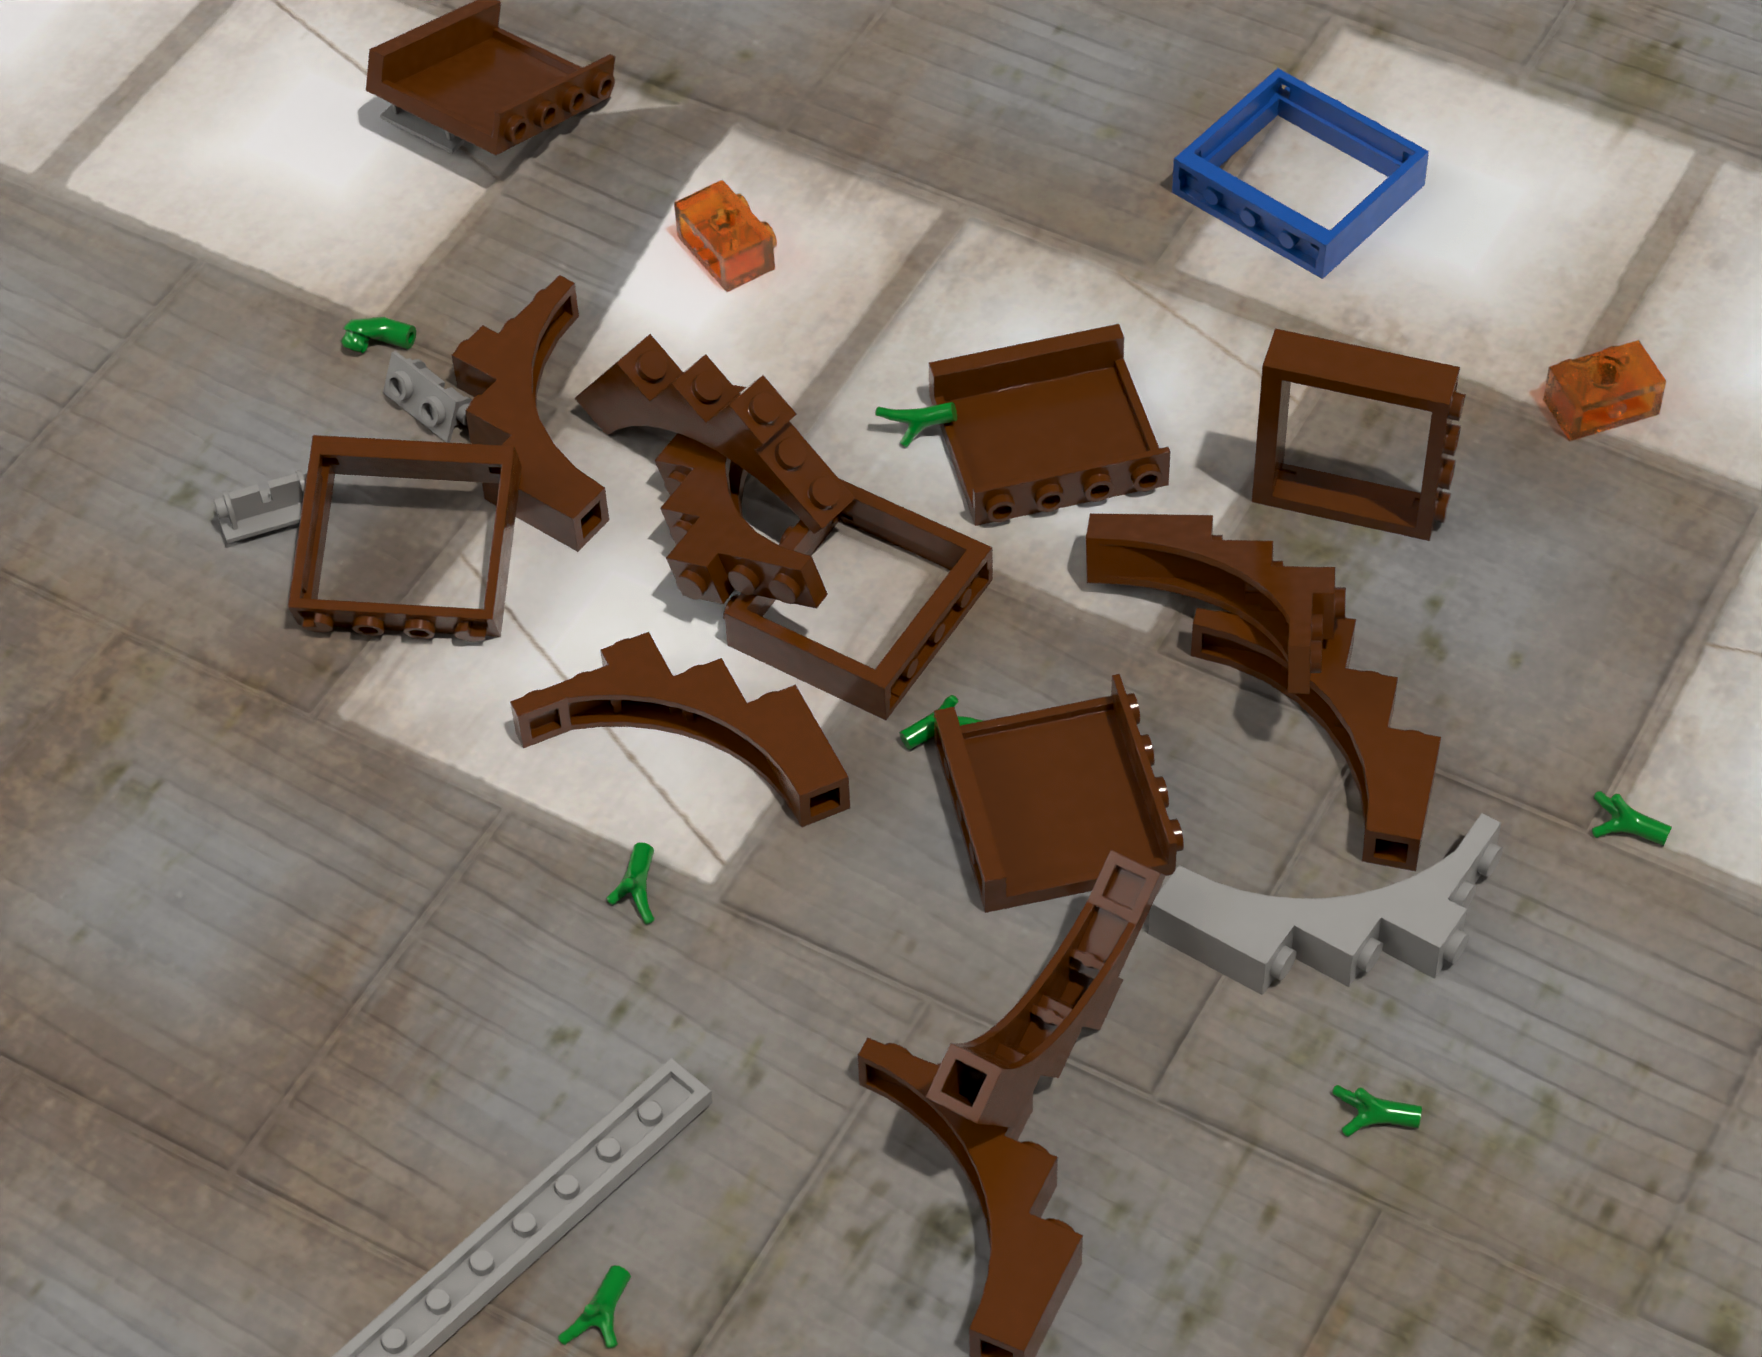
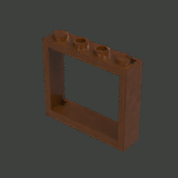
(1367, 375)
(402, 460)
(839, 675)

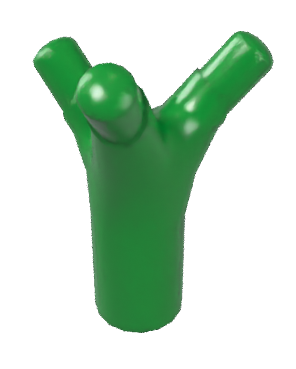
(919, 418)
(924, 729)
(1629, 820)
(636, 881)
(1376, 1110)
(601, 1308)

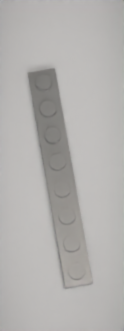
(534, 1218)

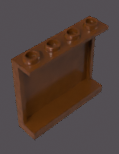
(483, 79)
(1047, 425)
(1053, 796)

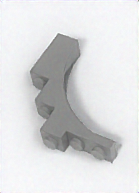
(1262, 935)

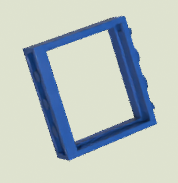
(1268, 220)

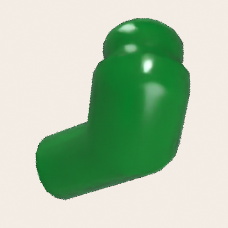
(377, 328)

